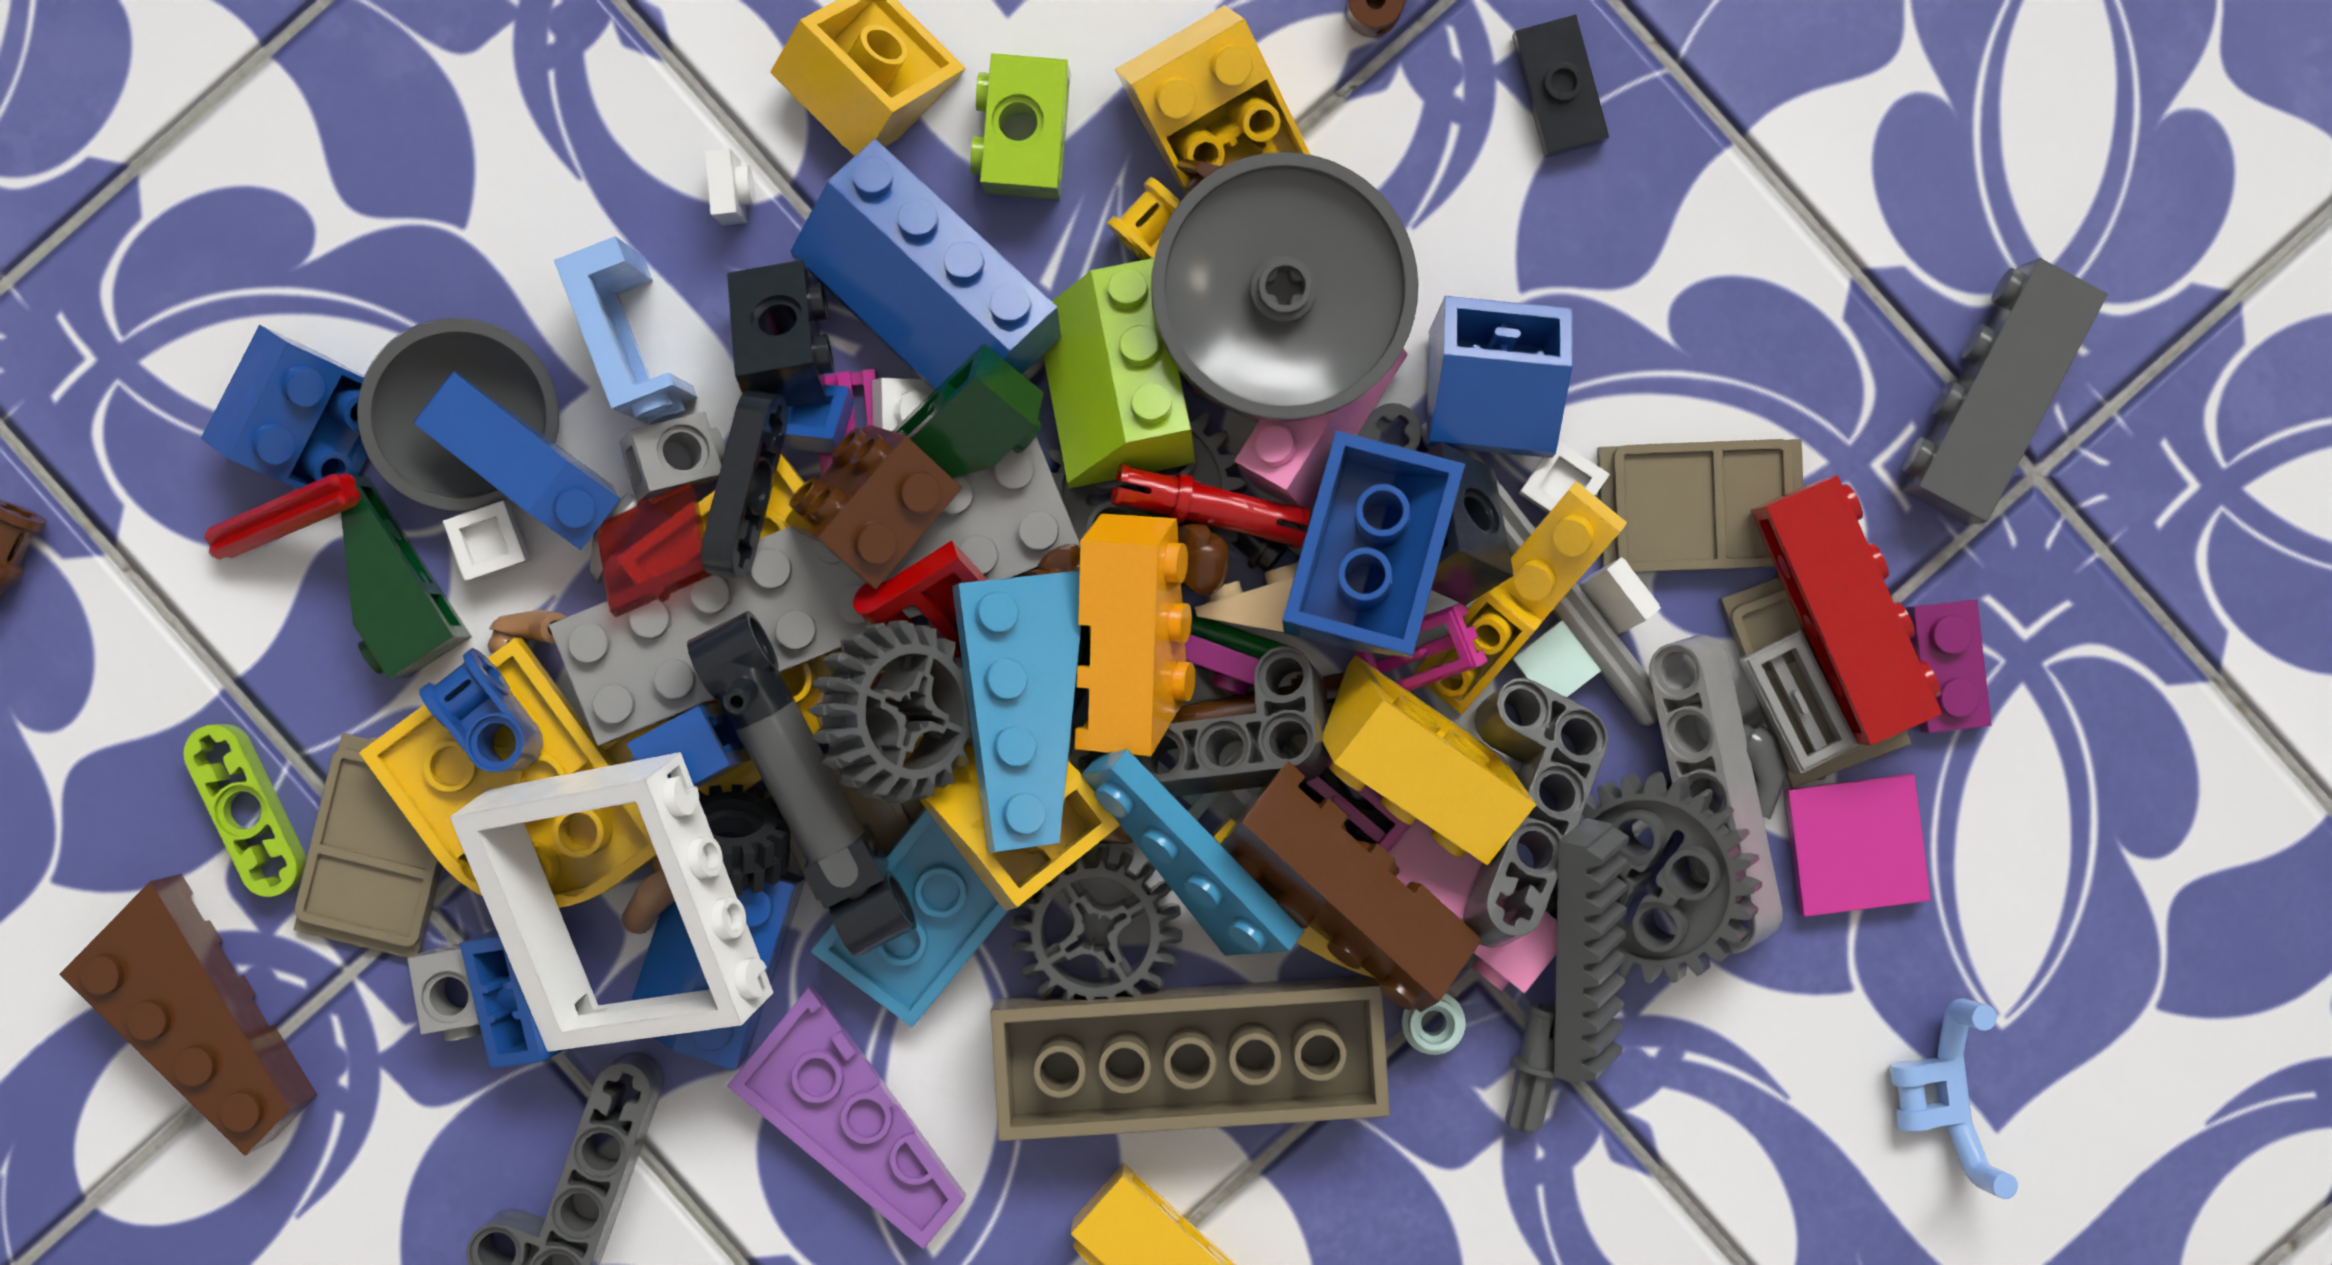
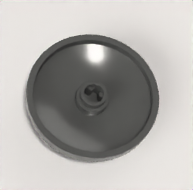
(1284, 286)

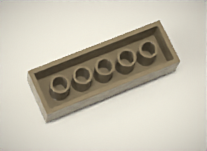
(1190, 1058)

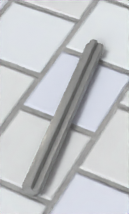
(1585, 622)

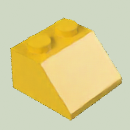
(865, 70)

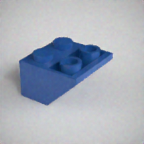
(1498, 376)
(289, 413)

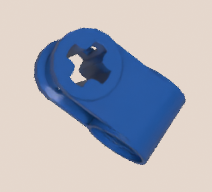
(473, 708)

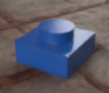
(819, 424)

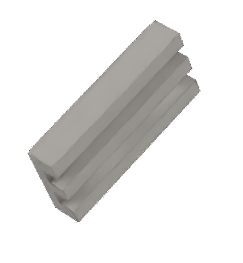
(1775, 713)

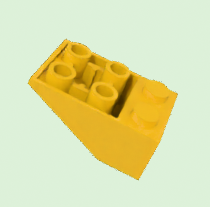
(1210, 96)
(1016, 873)

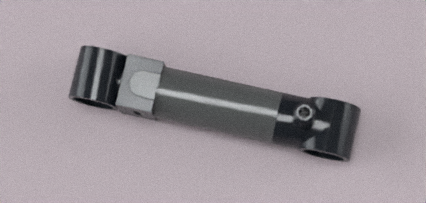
(840, 853)

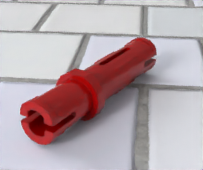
(1208, 505)

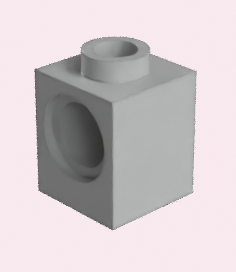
(646, 463)
(434, 1011)

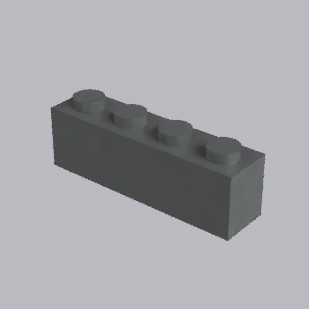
(2001, 391)

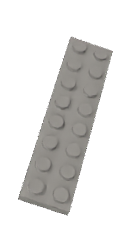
(639, 666)

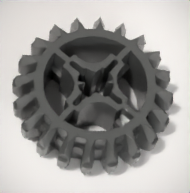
(871, 736)
(1124, 975)

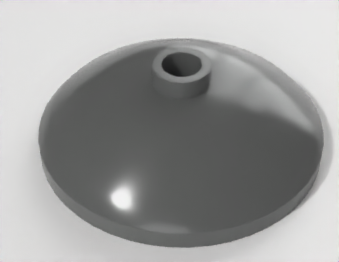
(407, 377)

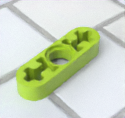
(218, 803)

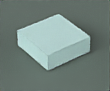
(1556, 660)

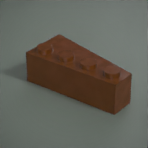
(1349, 893)
(190, 1014)

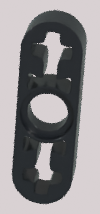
(744, 484)

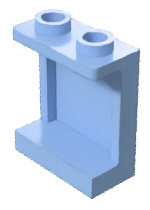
(592, 285)

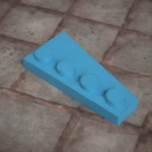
(1020, 688)
(1195, 866)

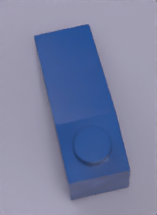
(518, 460)

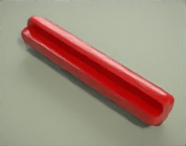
(282, 516)

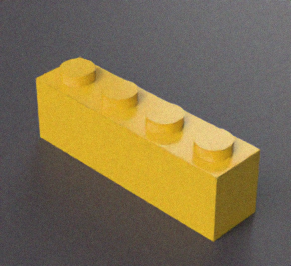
(1138, 1227)

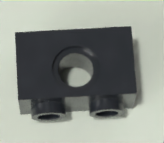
(778, 332)
(1476, 542)

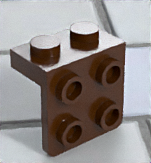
(872, 501)

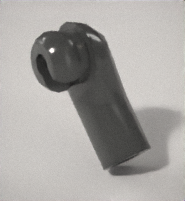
(1767, 766)

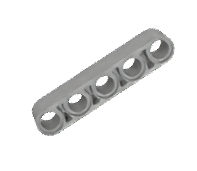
(1722, 760)

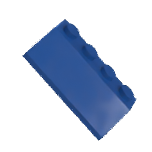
(920, 272)

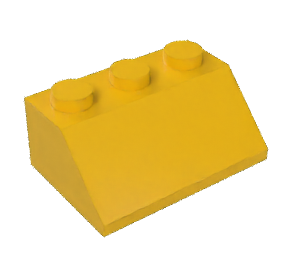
(1423, 765)

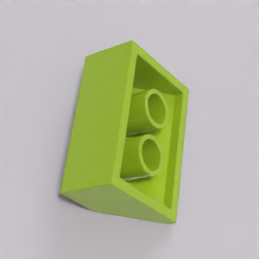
(1114, 381)

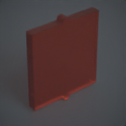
(652, 550)

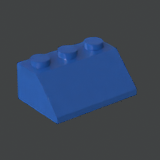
(1372, 547)
(674, 968)

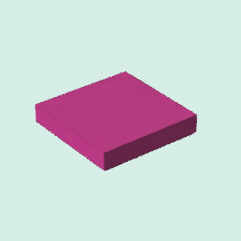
(1856, 844)

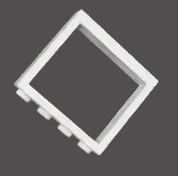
(536, 934)

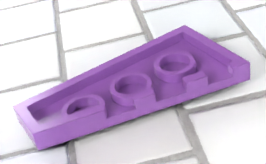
(841, 1113)

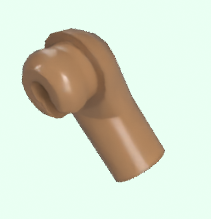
(525, 625)

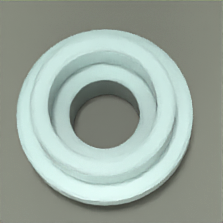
(1442, 1040)

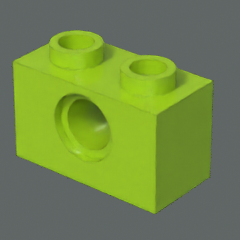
(1028, 87)

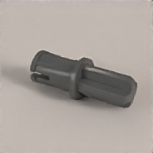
(1533, 1071)

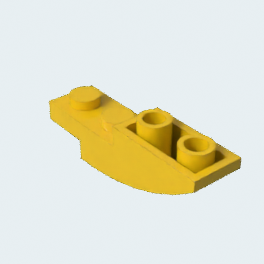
(1543, 574)

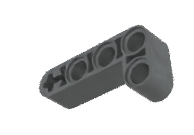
(1261, 733)
(1544, 765)
(584, 1173)

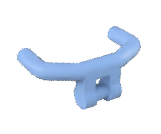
(1953, 1096)

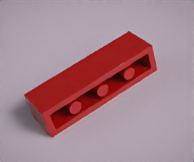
(1847, 609)

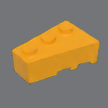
(1136, 632)

